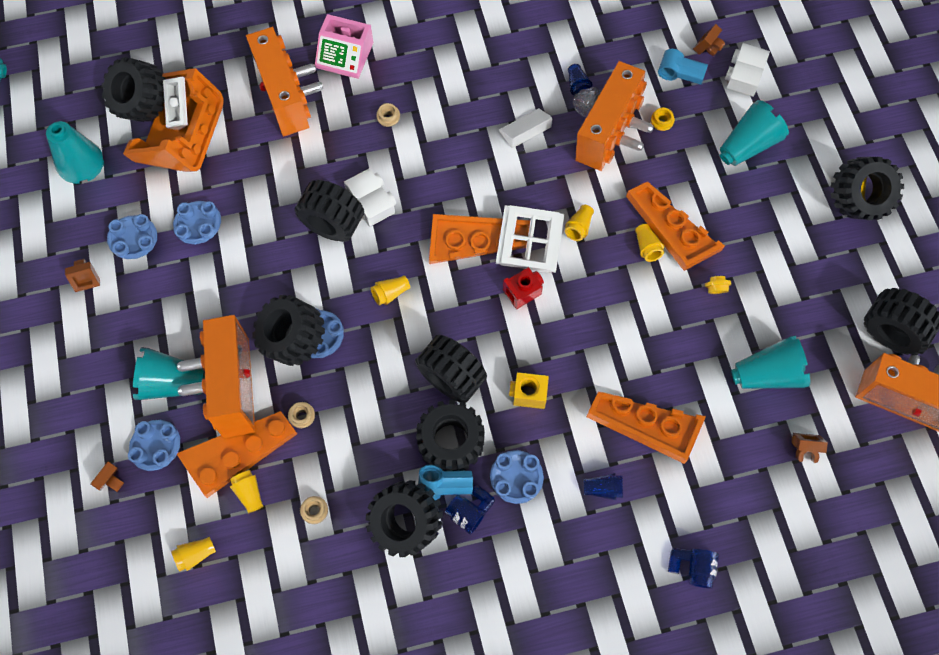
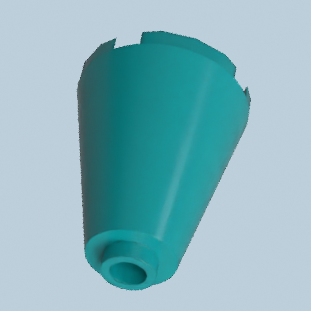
(753, 134)
(73, 153)
(774, 367)
(158, 375)

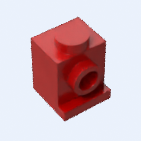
(522, 294)

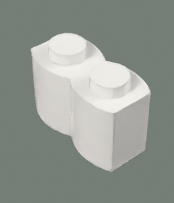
(747, 69)
(370, 193)

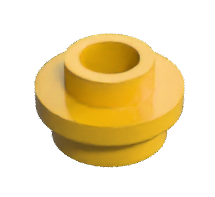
(664, 114)
(718, 285)

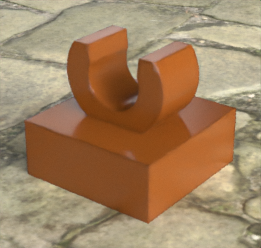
(710, 41)
(82, 275)
(809, 443)
(106, 477)

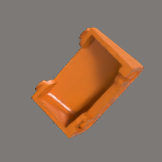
(186, 147)

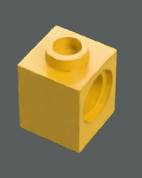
(537, 382)

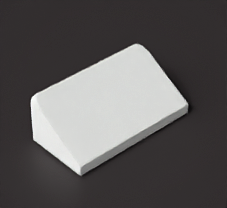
(175, 103)
(526, 127)

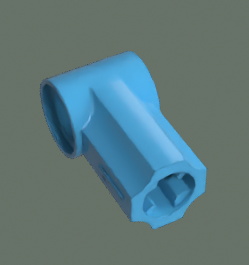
(676, 66)
(445, 482)

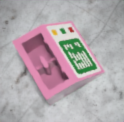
(343, 46)

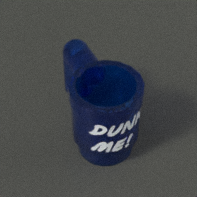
(466, 513)
(701, 568)

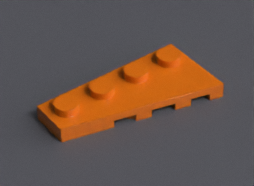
(673, 228)
(469, 237)
(657, 428)
(222, 458)

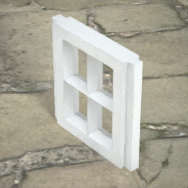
(552, 242)

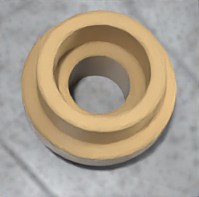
(388, 109)
(298, 408)
(308, 504)

